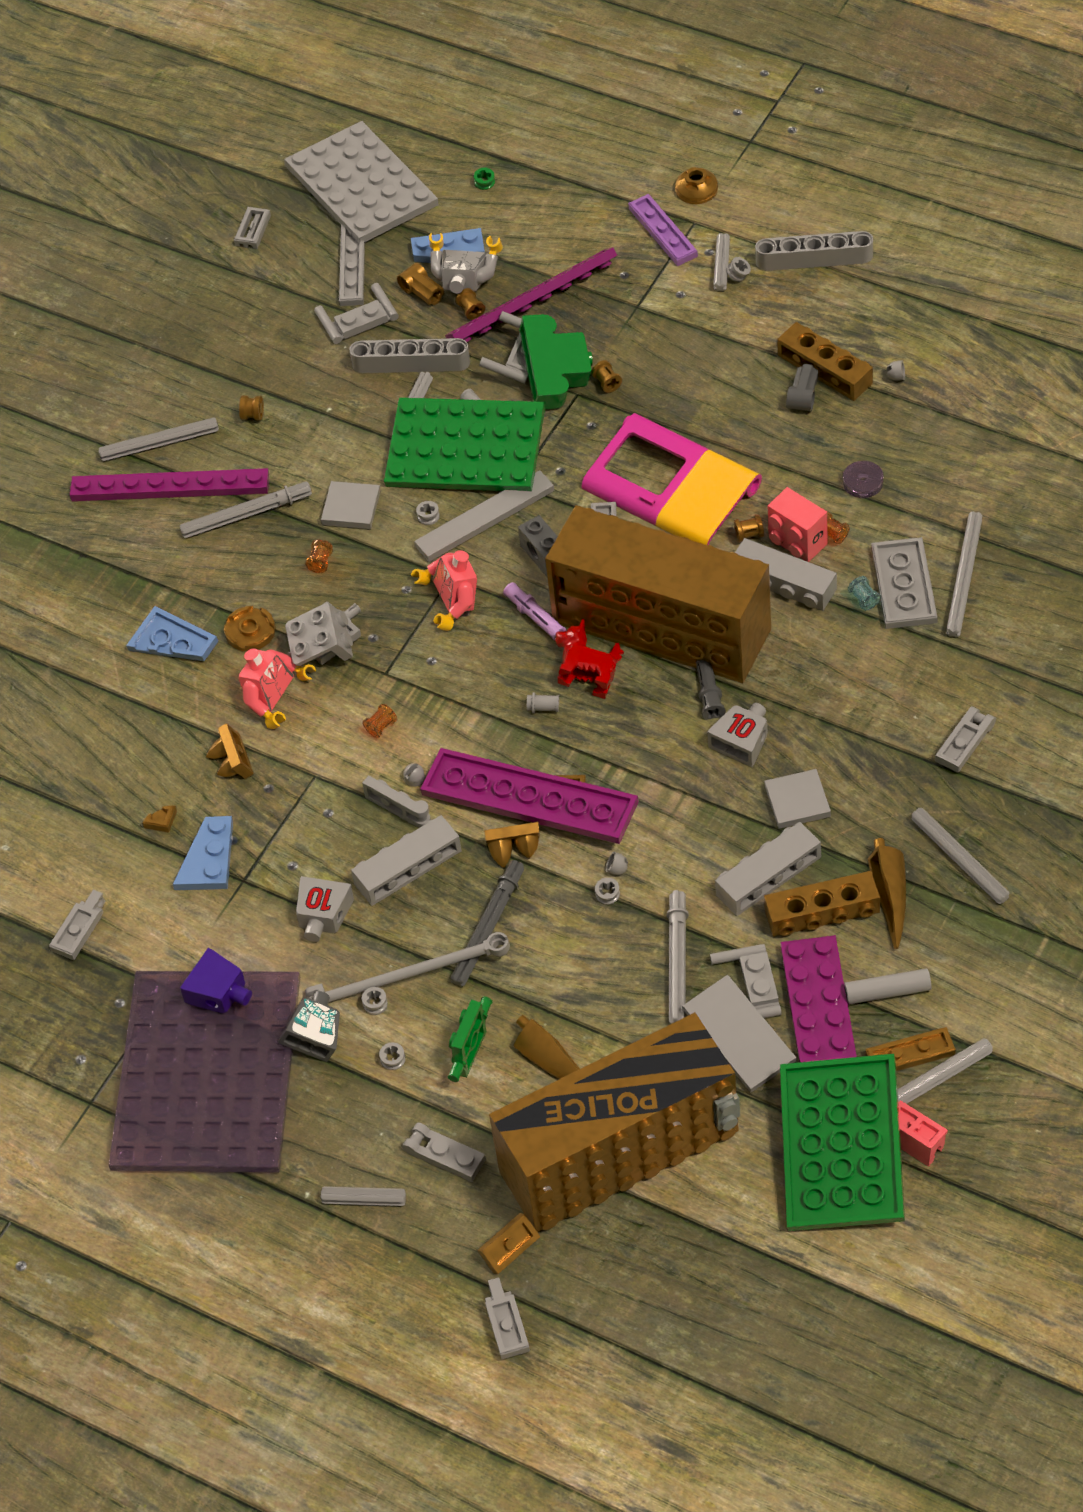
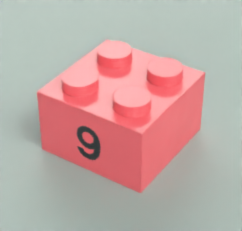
(797, 525)

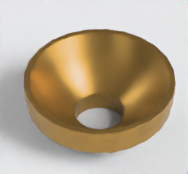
(696, 191)

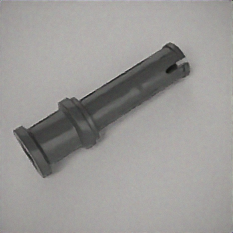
(709, 694)

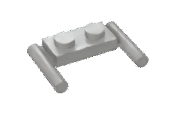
(360, 318)
(516, 364)
(756, 975)

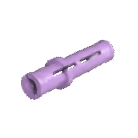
(527, 605)

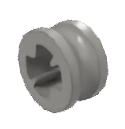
(738, 269)
(430, 518)
(607, 883)
(374, 1009)
(390, 1048)

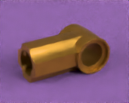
(417, 281)

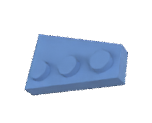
(460, 240)
(171, 636)
(208, 857)

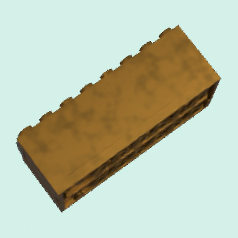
(659, 592)

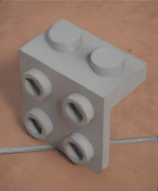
(318, 633)

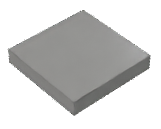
(350, 505)
(797, 798)

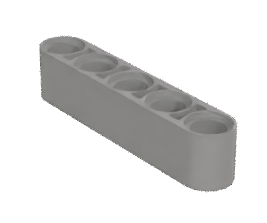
(814, 251)
(409, 355)

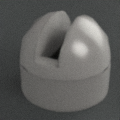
(896, 370)
(416, 777)
(616, 864)

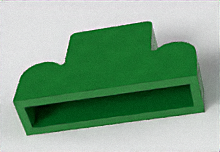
(553, 359)

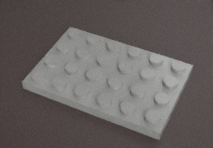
(361, 182)

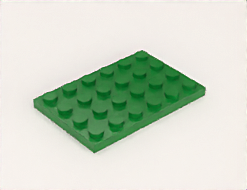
(465, 444)
(841, 1142)

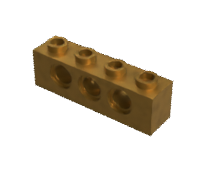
(834, 365)
(830, 893)

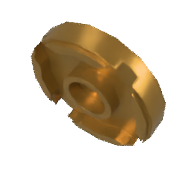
(249, 628)

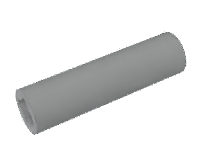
(887, 986)

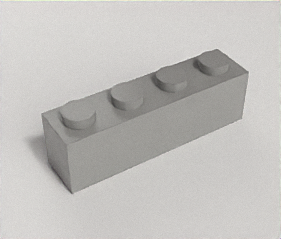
(793, 576)
(406, 860)
(768, 868)

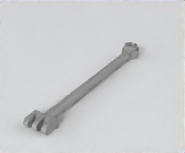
(487, 947)

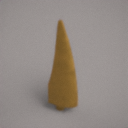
(890, 879)
(543, 1049)

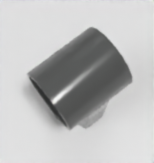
(802, 393)

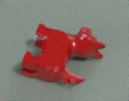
(585, 662)

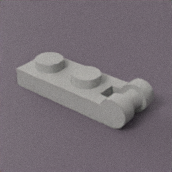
(964, 739)
(396, 802)
(444, 1152)

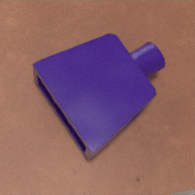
(215, 984)

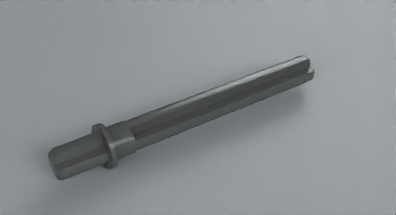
(489, 919)

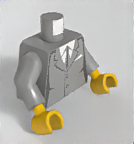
(463, 268)

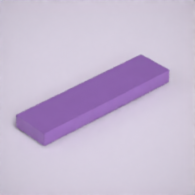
(663, 230)

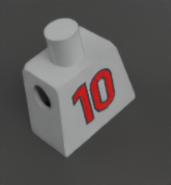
(740, 733)
(322, 906)

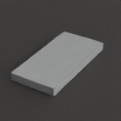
(904, 583)
(740, 1033)

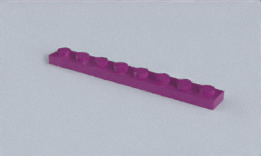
(539, 292)
(169, 484)

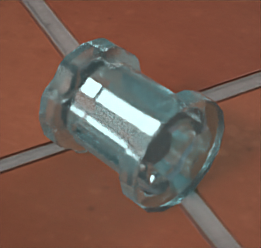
(864, 593)

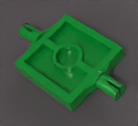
(468, 1038)

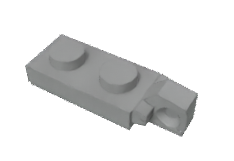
(78, 926)
(505, 1321)

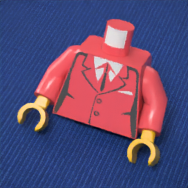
(455, 584)
(265, 681)

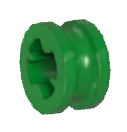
(481, 173)

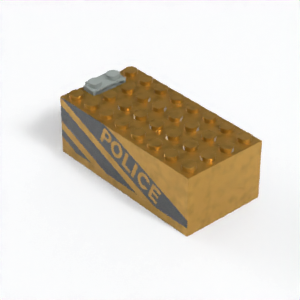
(616, 1122)

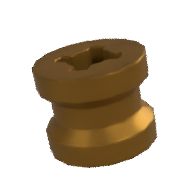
(251, 407)

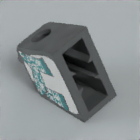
(313, 1027)

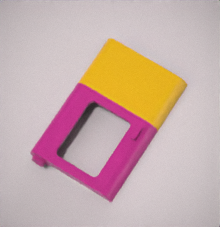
(694, 500)

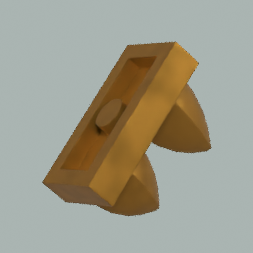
(230, 745)
(500, 841)

